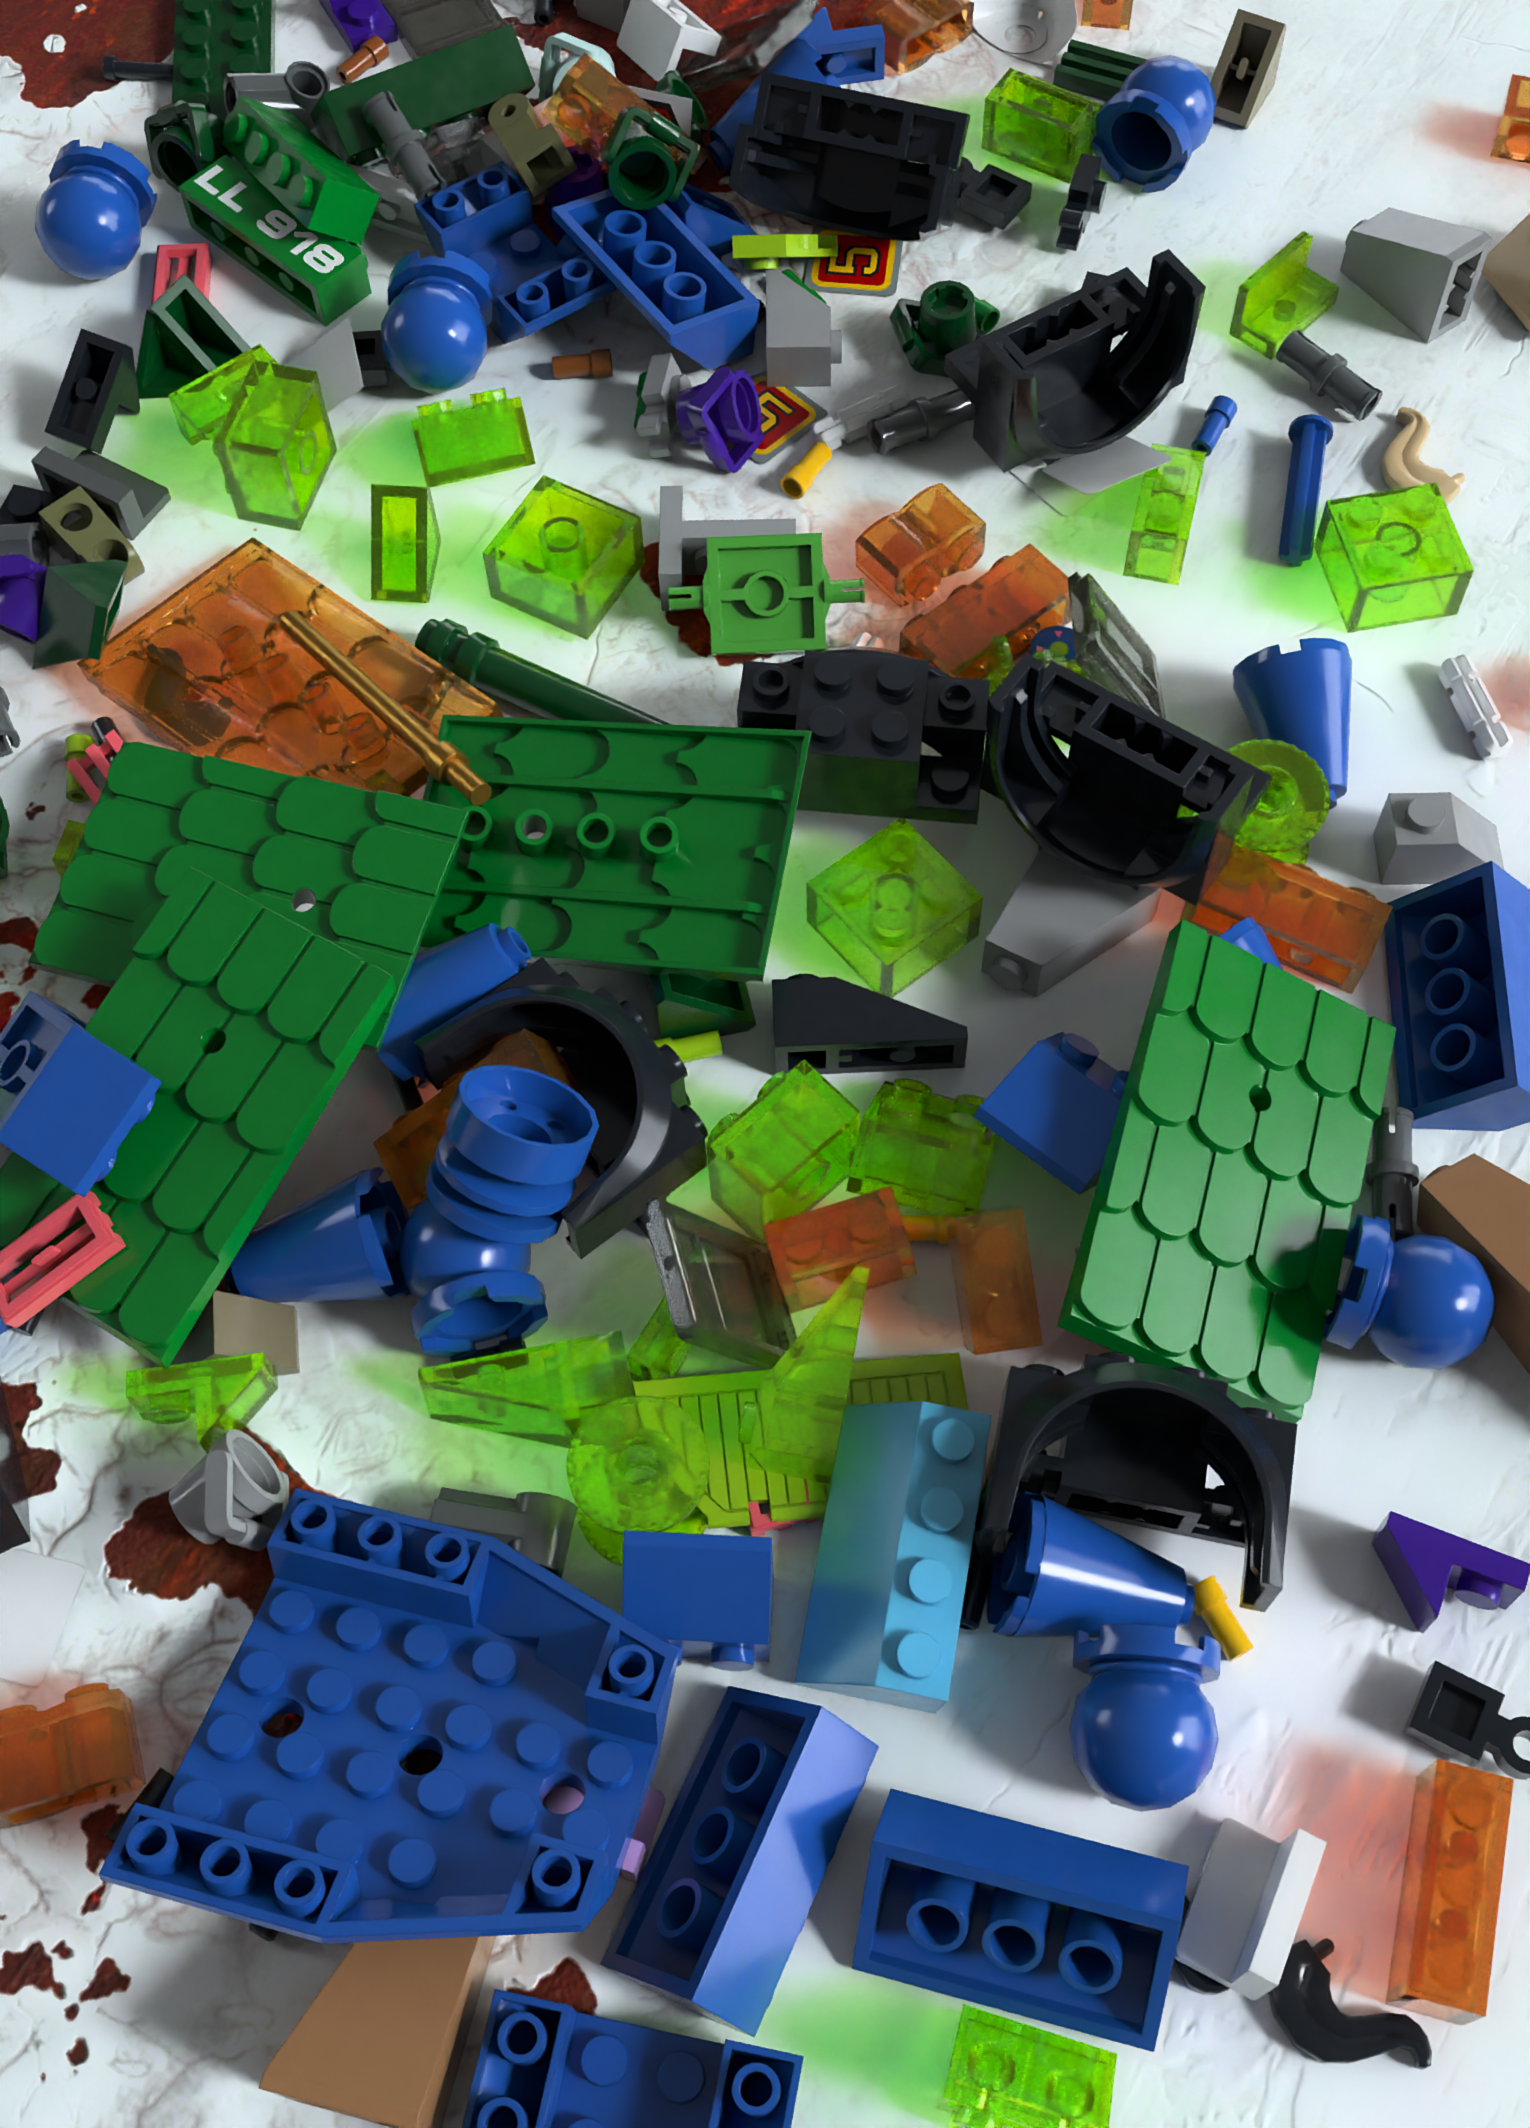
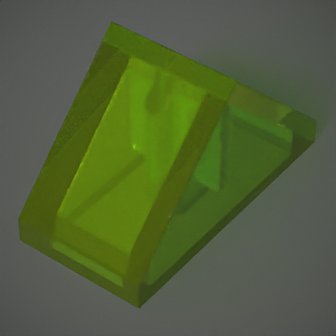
(403, 543)

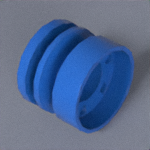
(510, 1154)

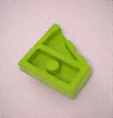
(765, 250)

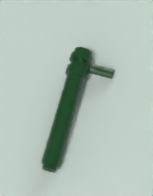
(517, 680)

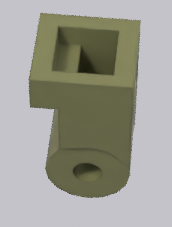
(531, 146)
(91, 536)

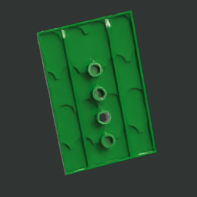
(276, 837)
(652, 847)
(251, 1041)
(1231, 1174)

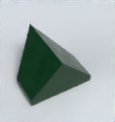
(182, 341)
(78, 611)

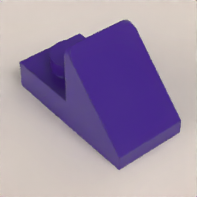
(360, 20)
(1429, 1560)

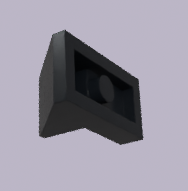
(93, 387)

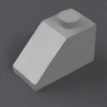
(798, 335)
(1431, 838)

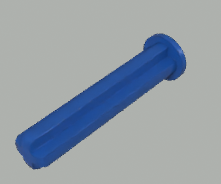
(1309, 440)

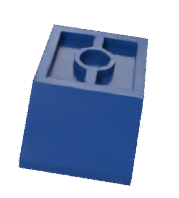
(494, 226)
(67, 1094)
(581, 2070)

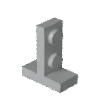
(684, 542)

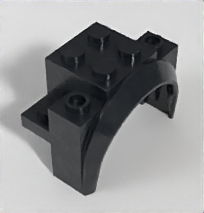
(857, 159)
(1050, 377)
(868, 731)
(1124, 791)
(646, 1129)
(1140, 1457)

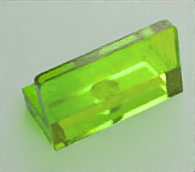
(1281, 299)
(208, 399)

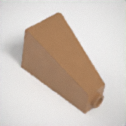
(1490, 1218)
(386, 2032)

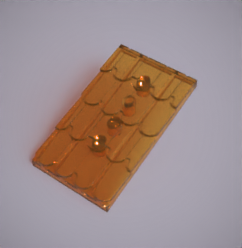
(232, 685)

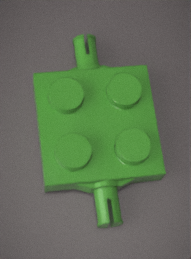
(766, 594)

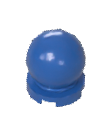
(1155, 122)
(94, 210)
(437, 321)
(466, 1285)
(1412, 1297)
(1142, 1720)

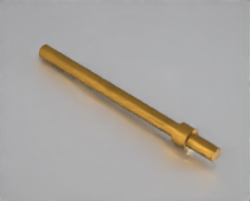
(441, 758)

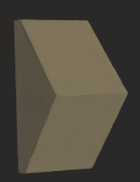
(1247, 67)
(244, 1326)

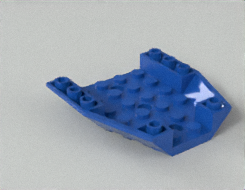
(388, 1647)

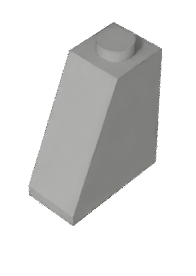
(1417, 268)
(1061, 924)

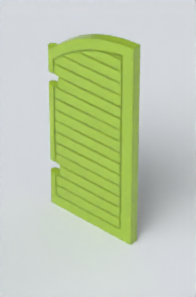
(718, 1406)

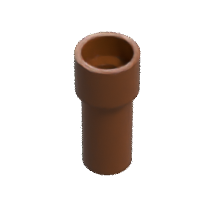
(370, 54)
(594, 363)

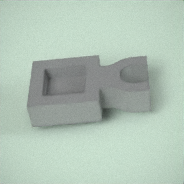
(660, 396)

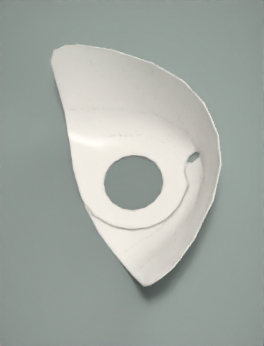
(1051, 31)

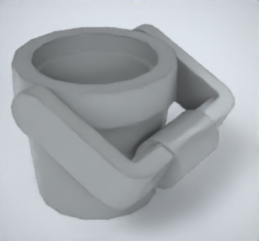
(229, 1491)

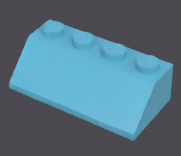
(895, 1554)

